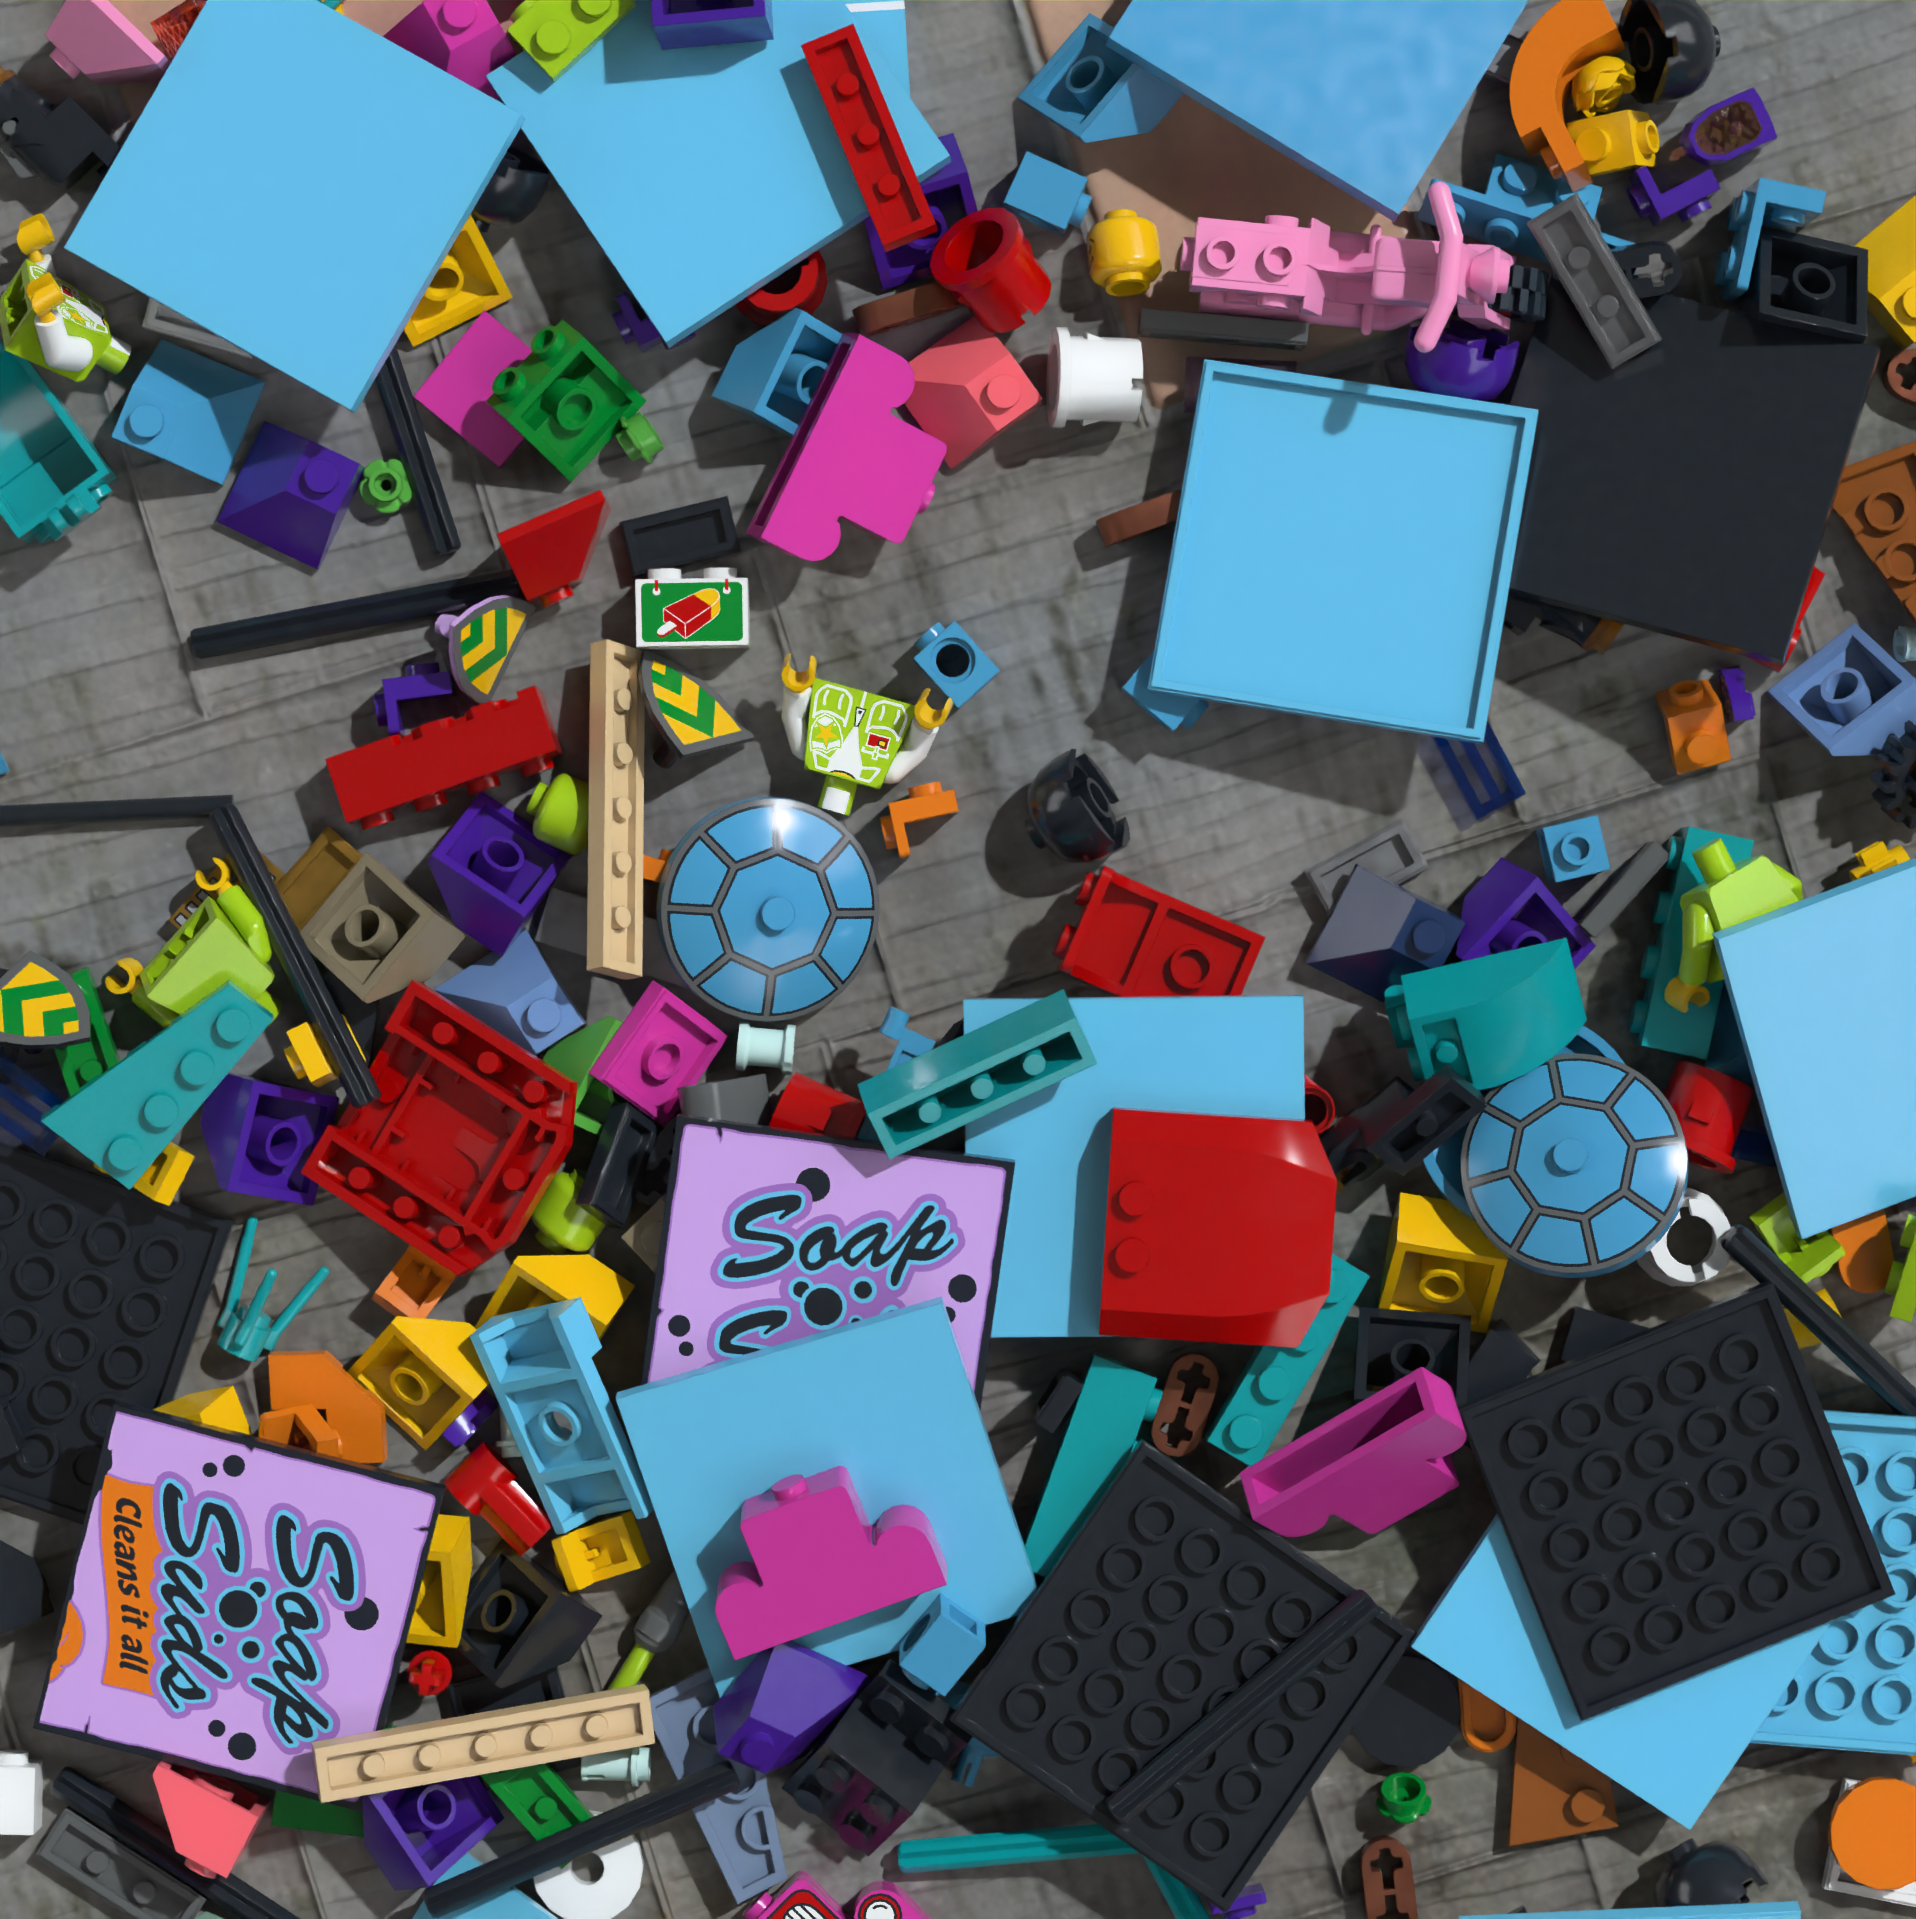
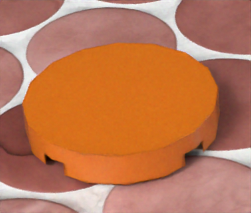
(1876, 1832)

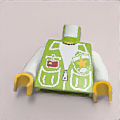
(53, 320)
(854, 734)

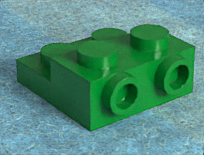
(564, 399)

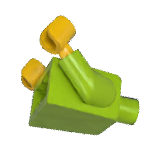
(1724, 899)
(213, 946)

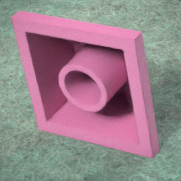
(103, 45)

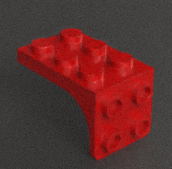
(1152, 943)

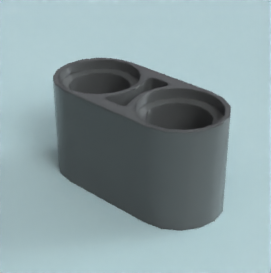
(731, 1099)

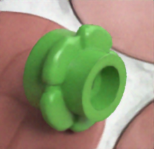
(639, 438)
(371, 490)

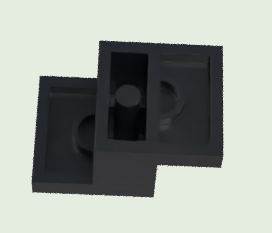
(877, 1759)

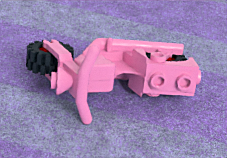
(1360, 277)

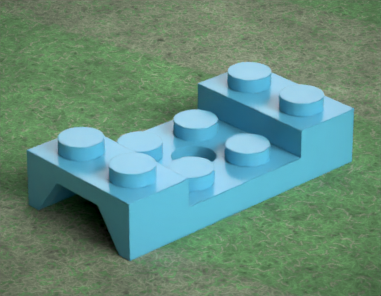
(543, 1366)

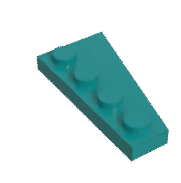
(148, 1096)

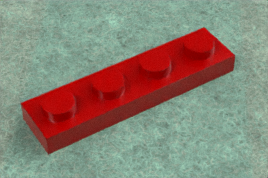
(869, 138)

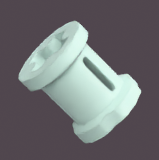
(765, 1047)

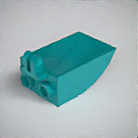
(47, 461)
(1488, 1014)

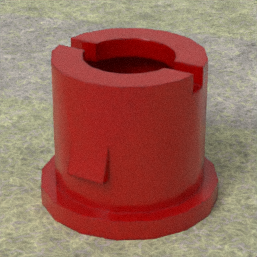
(991, 269)
(806, 295)
(818, 1109)
(1709, 1112)

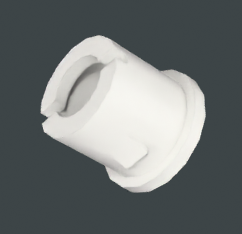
(1092, 378)
(1664, 1268)

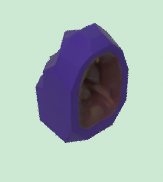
(1728, 130)

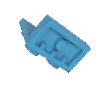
(1780, 207)

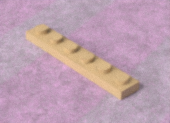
(615, 812)
(483, 1743)

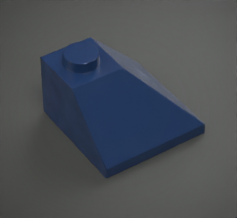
(1381, 934)

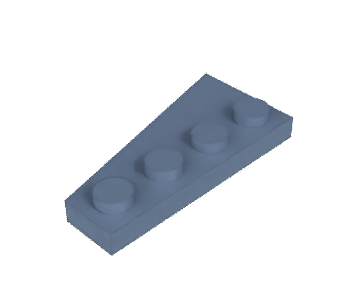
(737, 1825)

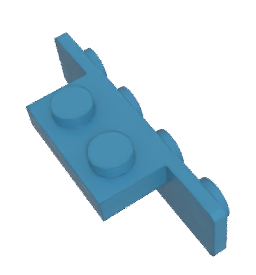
(1510, 200)

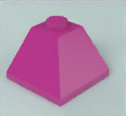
(456, 38)

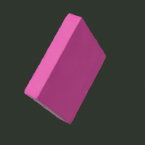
(464, 383)
(657, 1051)

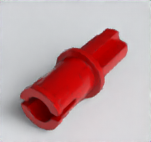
(430, 1672)

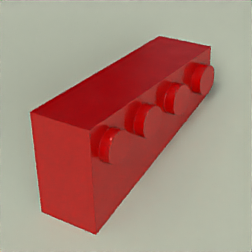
(445, 758)

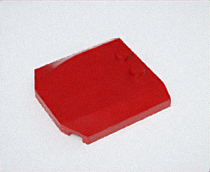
(457, 1138)
(1216, 1228)

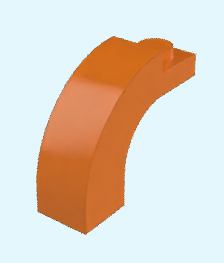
(1543, 74)

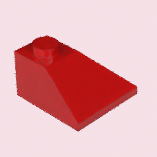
(555, 548)

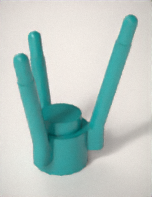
(247, 1329)

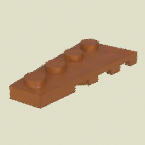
(1880, 513)
(1555, 1791)

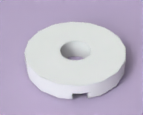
(599, 1898)

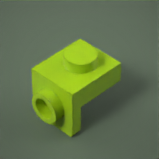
(1805, 1257)

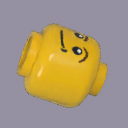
(1124, 253)

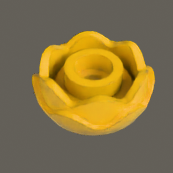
(1601, 84)

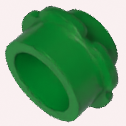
(1403, 1798)

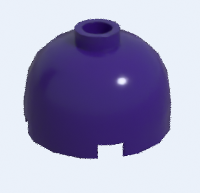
(1463, 363)

